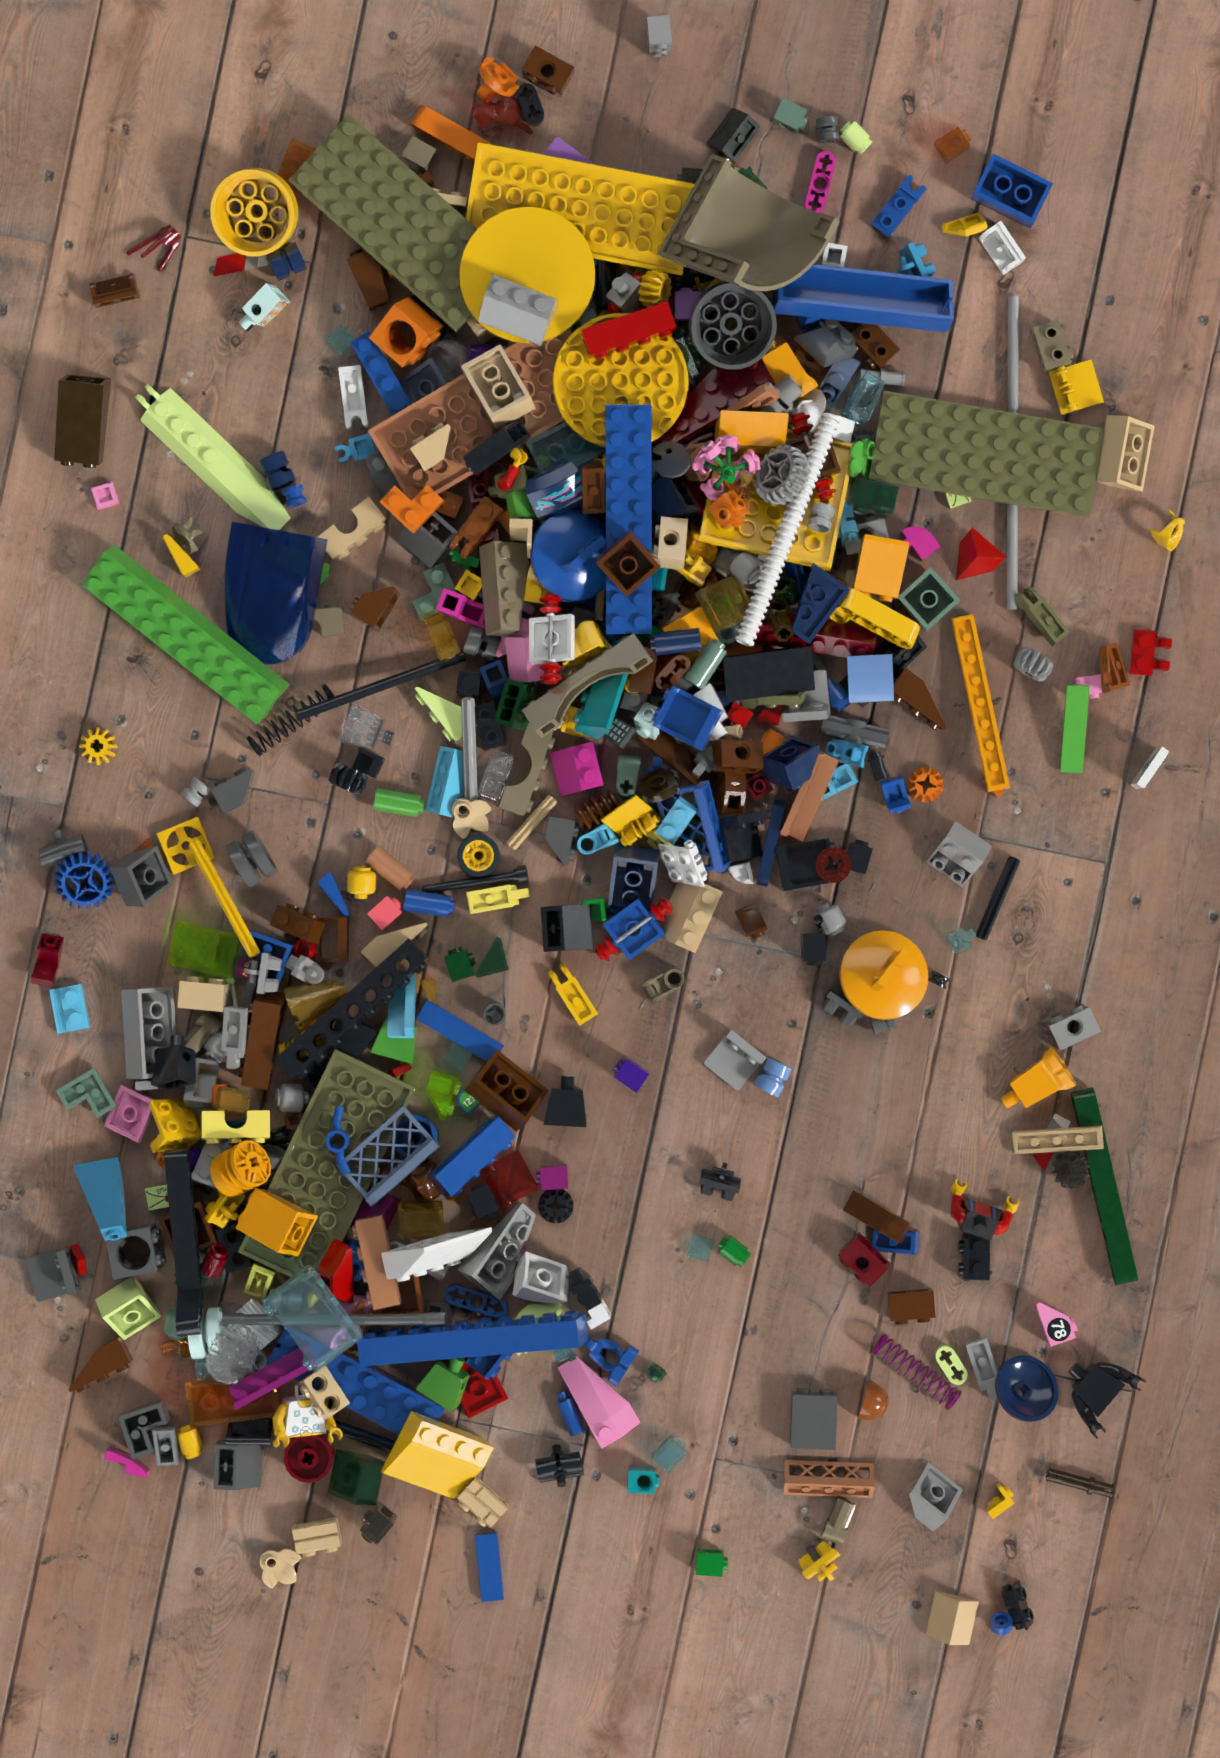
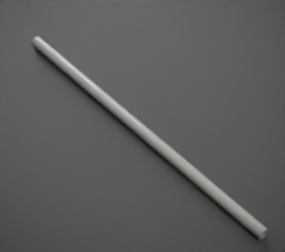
(1012, 406)

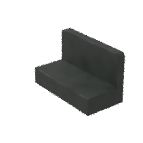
(733, 134)

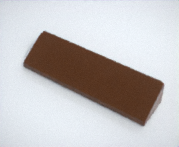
(677, 757)

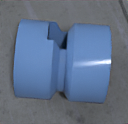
(772, 1077)

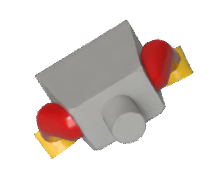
(624, 294)

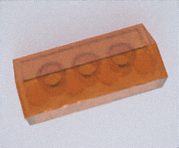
(213, 1404)

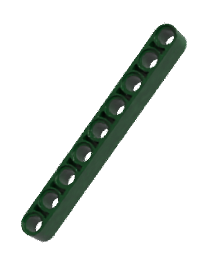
(1105, 1192)

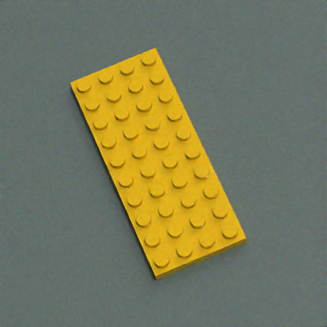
(614, 209)

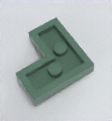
(438, 579)
(89, 1088)

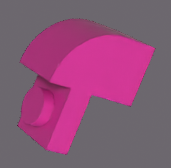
(920, 540)

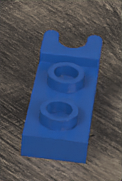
(897, 207)

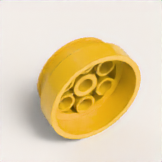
(228, 221)

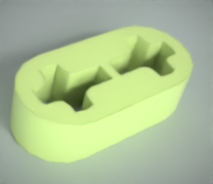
(947, 1367)

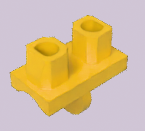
(694, 569)
(223, 1209)
(827, 1555)

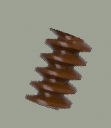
(596, 809)

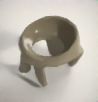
(189, 536)

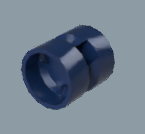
(286, 261)
(276, 470)

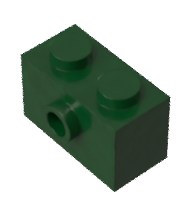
(512, 702)
(460, 964)

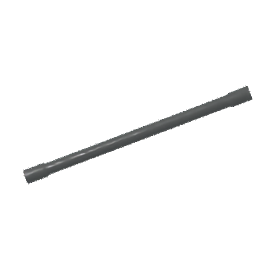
(426, 1319)

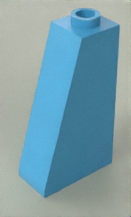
(105, 1194)

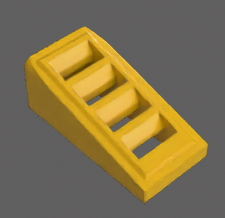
(182, 559)

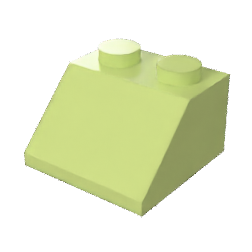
(127, 1308)

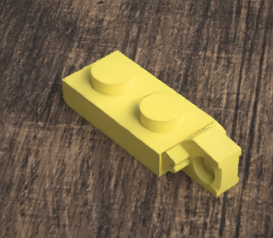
(495, 898)

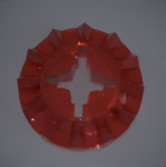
(823, 861)

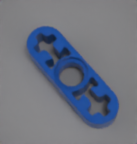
(458, 1302)

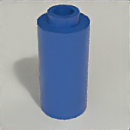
(428, 903)

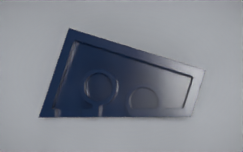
(817, 603)

